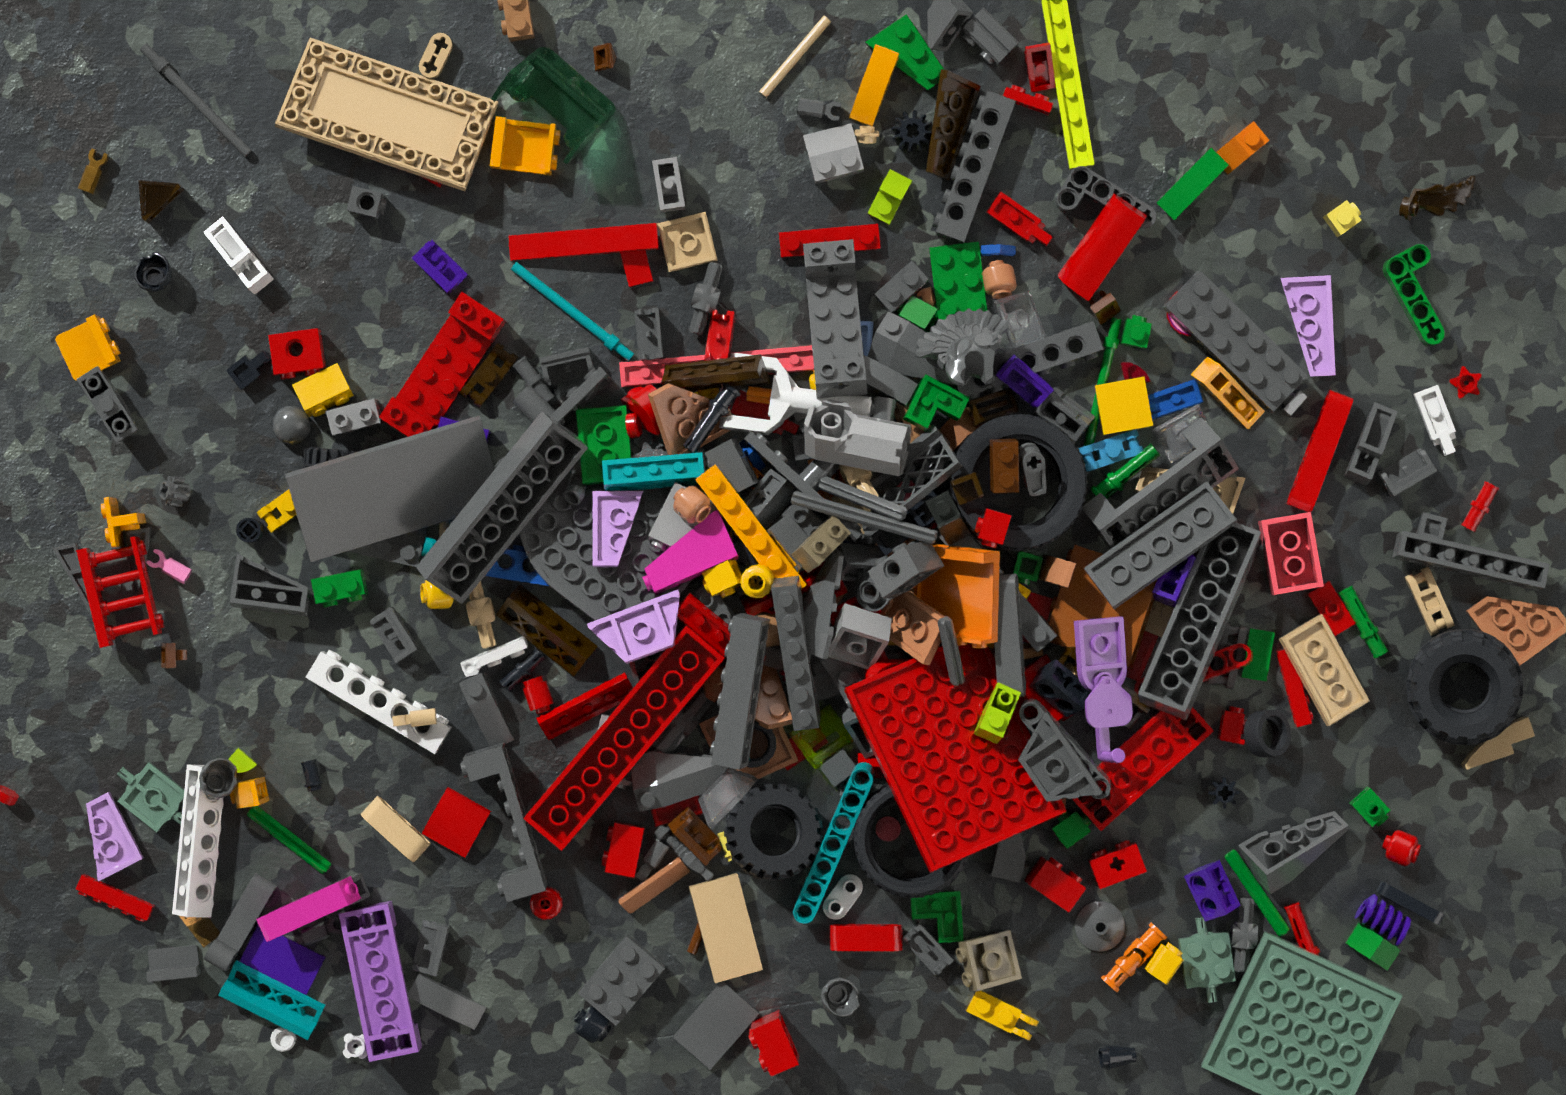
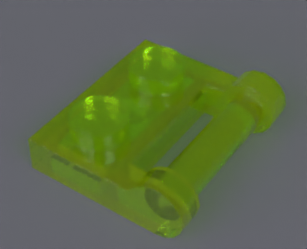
(809, 738)

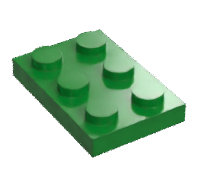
(957, 278)
(605, 436)

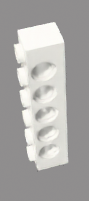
(321, 675)
(197, 849)

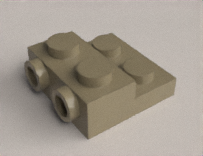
(988, 960)

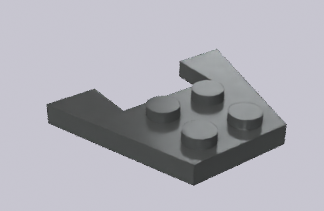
(68, 557)

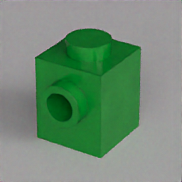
(918, 313)
(1136, 332)
(1027, 567)
(1370, 807)
(1071, 827)

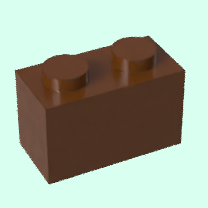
(1004, 465)

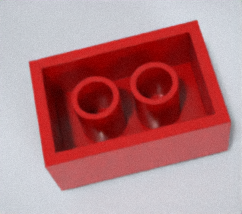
(774, 1043)

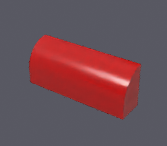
(1101, 246)

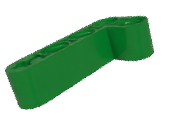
(1418, 298)

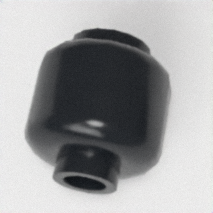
(591, 1024)

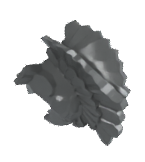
(965, 344)

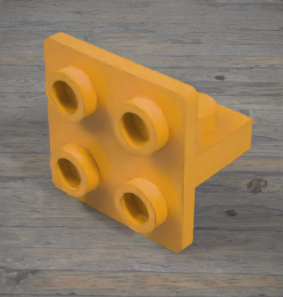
(119, 523)

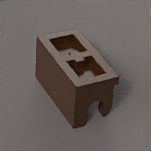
(695, 835)

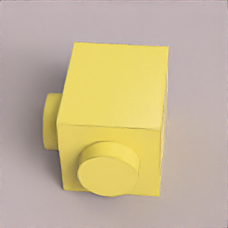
(1343, 218)

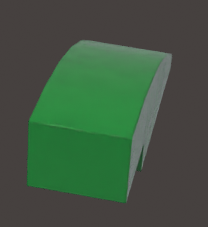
(1192, 183)

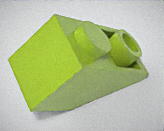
(997, 713)

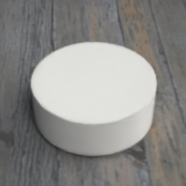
(283, 1039)

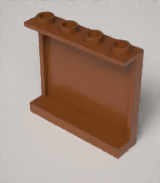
(1085, 601)

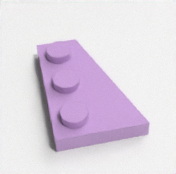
(612, 524)
(111, 837)

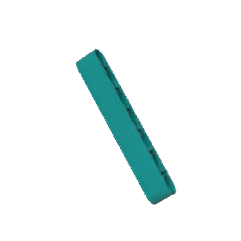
(831, 854)

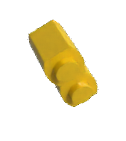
(1165, 962)

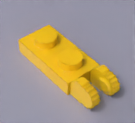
(999, 1013)

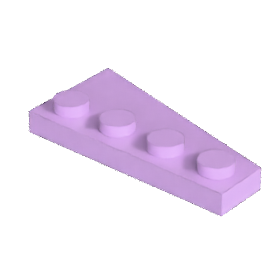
(1313, 318)

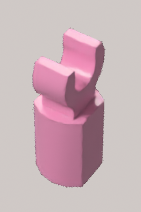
(171, 567)

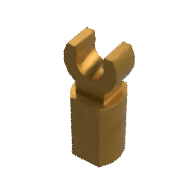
(92, 172)

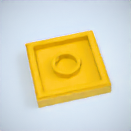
(1123, 405)

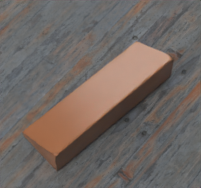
(654, 885)

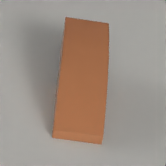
(1056, 571)

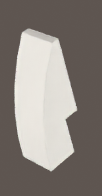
(238, 255)

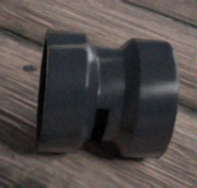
(252, 527)

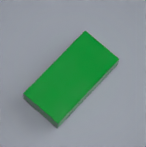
(1261, 646)

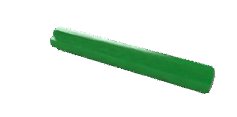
(289, 839)
(1257, 893)

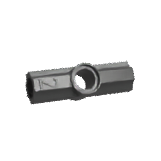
(683, 723)

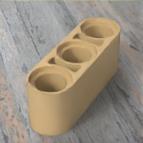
(395, 829)

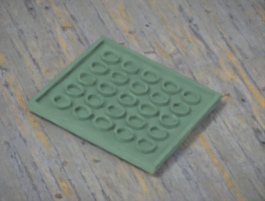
(1300, 1024)

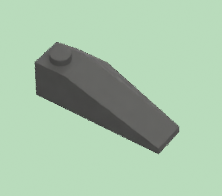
(671, 778)

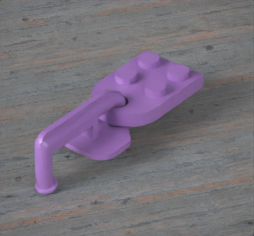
(1100, 653)

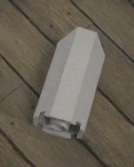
(855, 440)

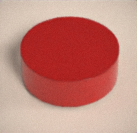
(633, 425)
(8, 796)

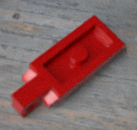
(1018, 219)
(759, 410)

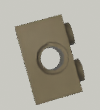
(821, 543)

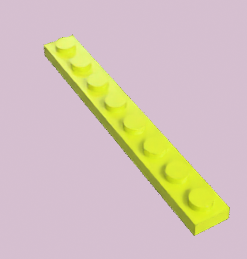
(1068, 83)

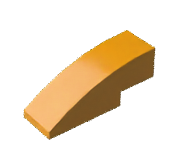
(874, 85)

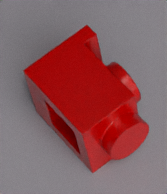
(1232, 725)

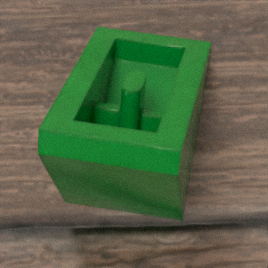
(1373, 946)

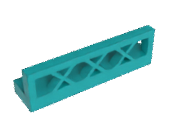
(652, 472)
(270, 1004)

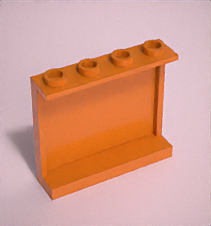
(965, 592)

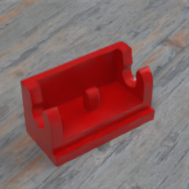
(720, 336)

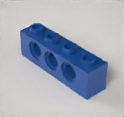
(516, 570)

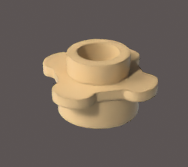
(866, 134)

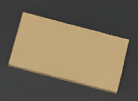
(1324, 670)
(725, 928)

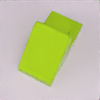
(889, 197)

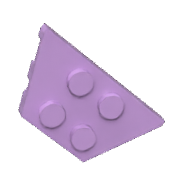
(641, 628)

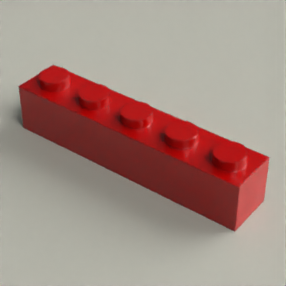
(1295, 691)
(115, 898)

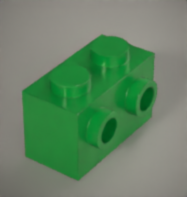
(339, 586)

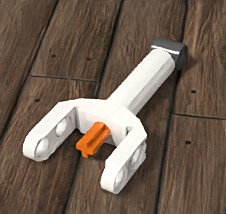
(787, 398)

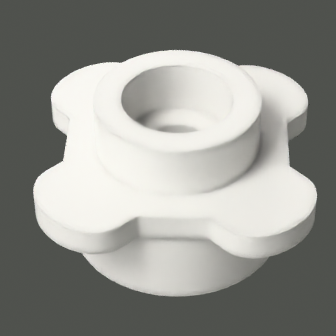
(350, 1051)

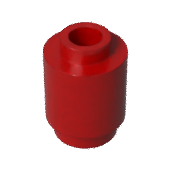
(538, 695)

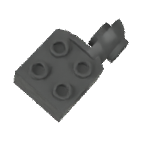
(896, 574)

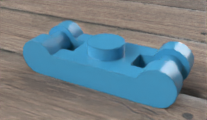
(1111, 450)

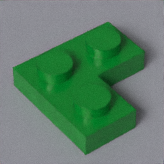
(934, 397)
(947, 910)

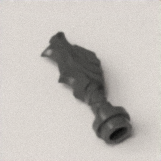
(664, 833)

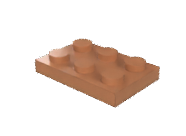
(914, 626)

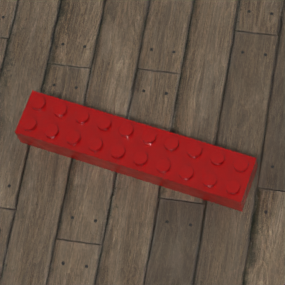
(624, 738)

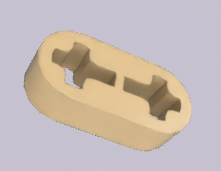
(441, 58)

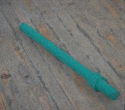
(610, 341)

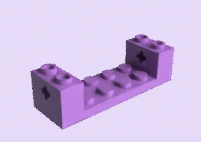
(379, 981)

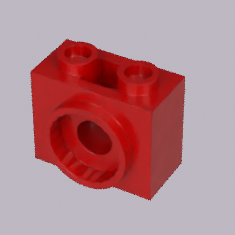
(311, 359)

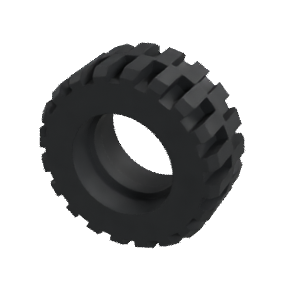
(805, 821)

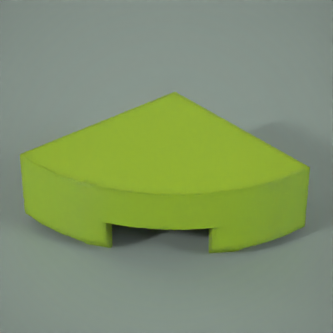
(242, 761)

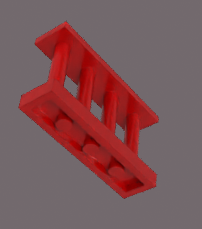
(94, 585)

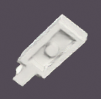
(1436, 418)
(493, 656)

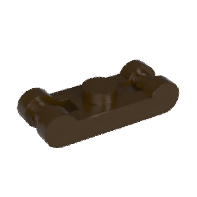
(489, 375)

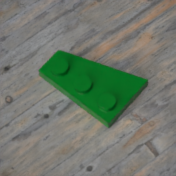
(914, 54)

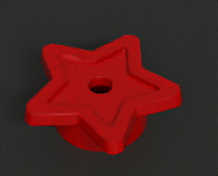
(1472, 379)

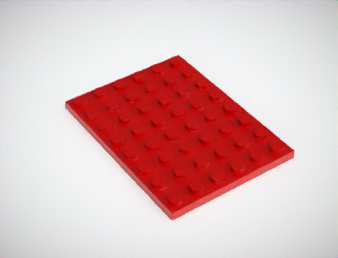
(947, 780)

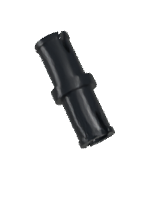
(523, 669)

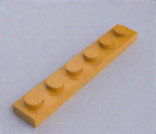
(745, 524)

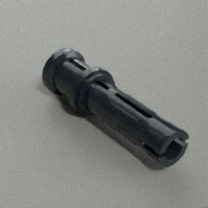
(717, 409)

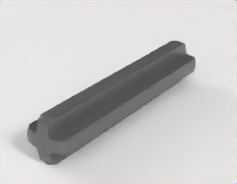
(951, 651)

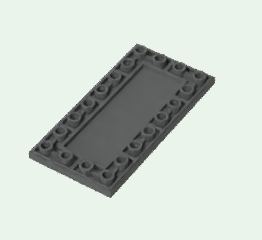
(389, 488)

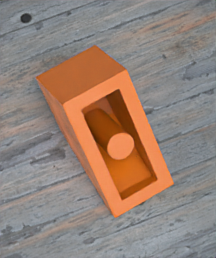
(1242, 146)

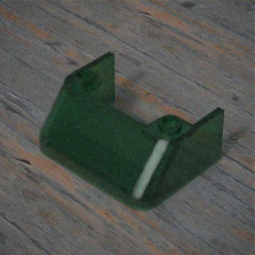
(562, 94)

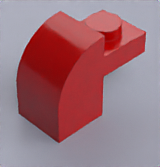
(638, 402)

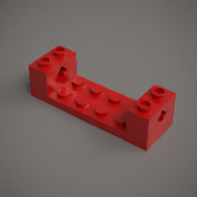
(444, 367)
(1148, 757)

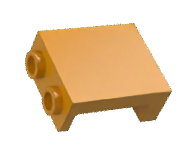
(524, 146)

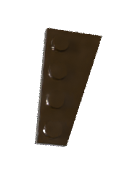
(952, 114)

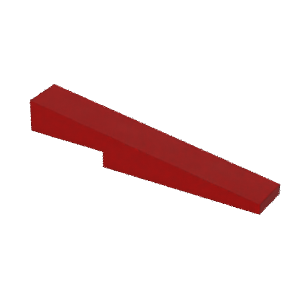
(584, 242)

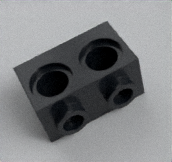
(1060, 688)

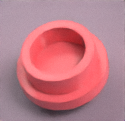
(888, 828)

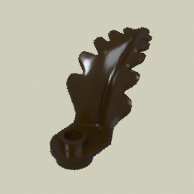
(1436, 198)

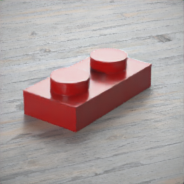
(1037, 103)

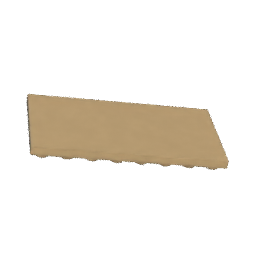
(386, 114)

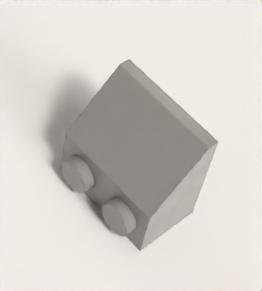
(833, 153)
(859, 636)

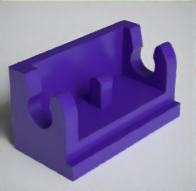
(440, 266)
(1024, 381)

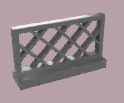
(921, 454)

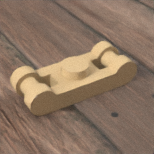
(1429, 601)

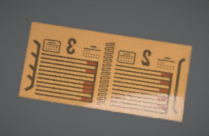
(202, 929)

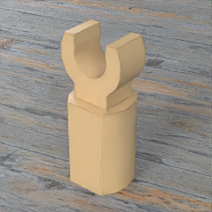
(416, 718)

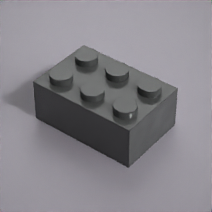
(621, 979)

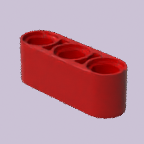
(866, 937)

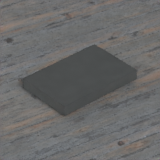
(716, 1024)

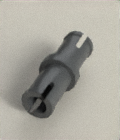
(532, 378)

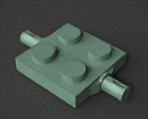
(152, 796)
(1206, 959)

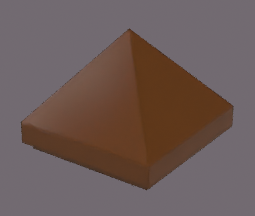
(604, 57)

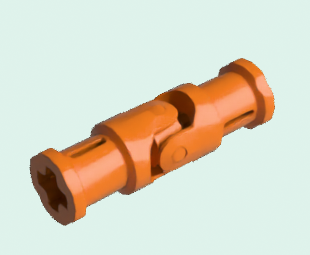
(1127, 964)

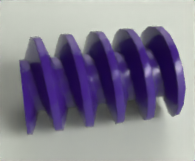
(1384, 918)

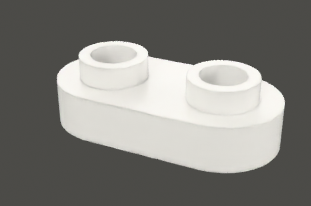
(842, 896)

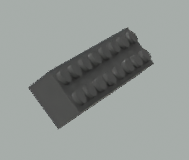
(501, 507)
(1199, 621)

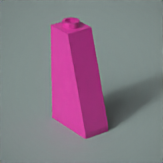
(691, 555)
(308, 908)

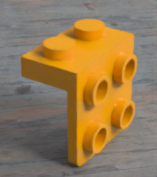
(88, 347)

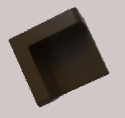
(967, 488)

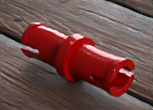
(1480, 506)

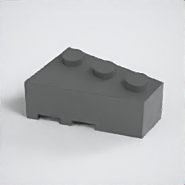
(265, 590)

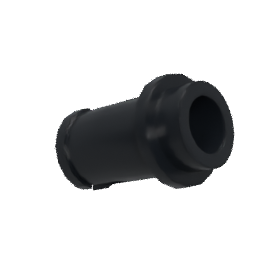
(311, 775)

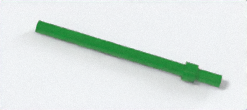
(1110, 344)

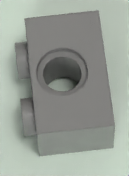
(668, 184)
(354, 417)

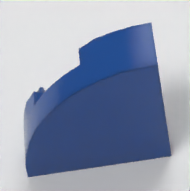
(999, 249)
(751, 454)

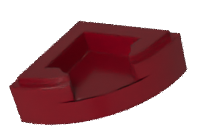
(1132, 371)

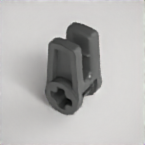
(1032, 469)

